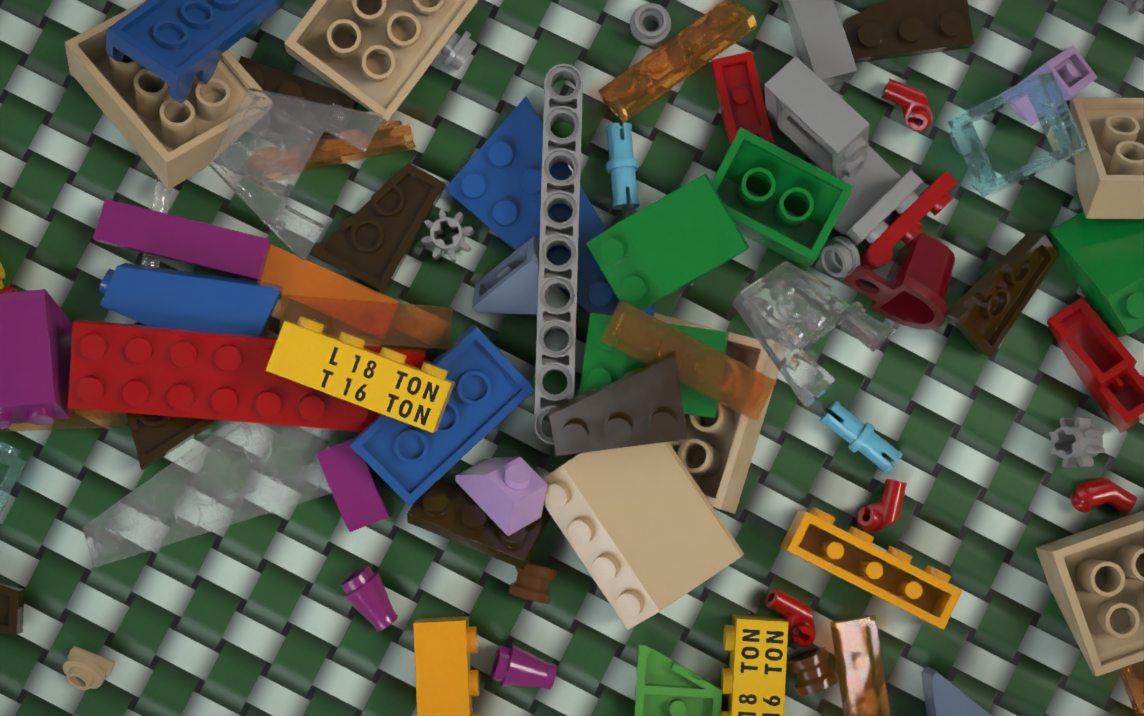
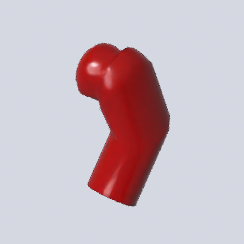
(912, 102)
(1102, 491)
(885, 511)
(797, 613)

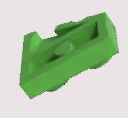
(672, 689)

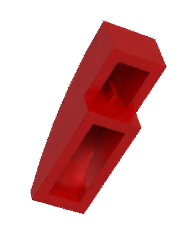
(1100, 363)

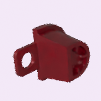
(914, 286)

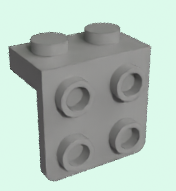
(874, 196)

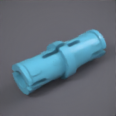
(622, 166)
(861, 437)

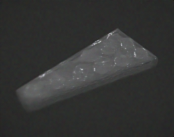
(218, 483)

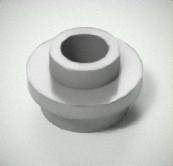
(656, 13)
(458, 50)
(840, 256)

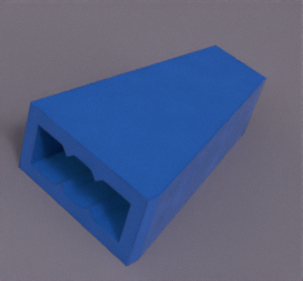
(189, 299)

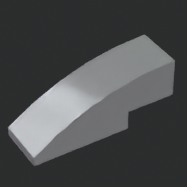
(820, 39)

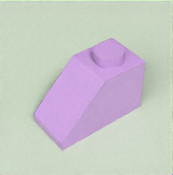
(1070, 73)
(505, 491)

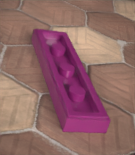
(182, 240)

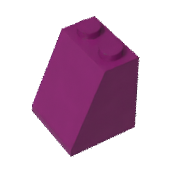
(33, 359)

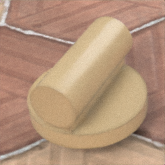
(86, 669)

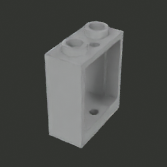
(817, 120)

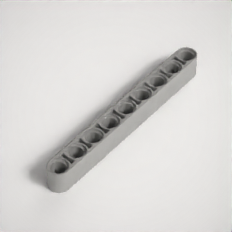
(552, 233)

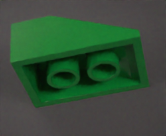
(668, 245)
(1107, 266)
(606, 365)

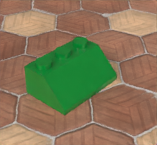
(779, 197)

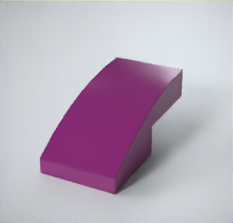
(352, 486)

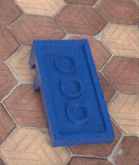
(184, 36)
(482, 396)

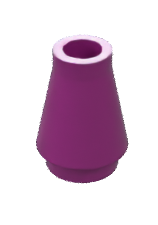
(368, 596)
(522, 669)

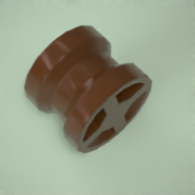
(533, 582)
(811, 671)

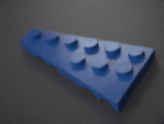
(505, 195)

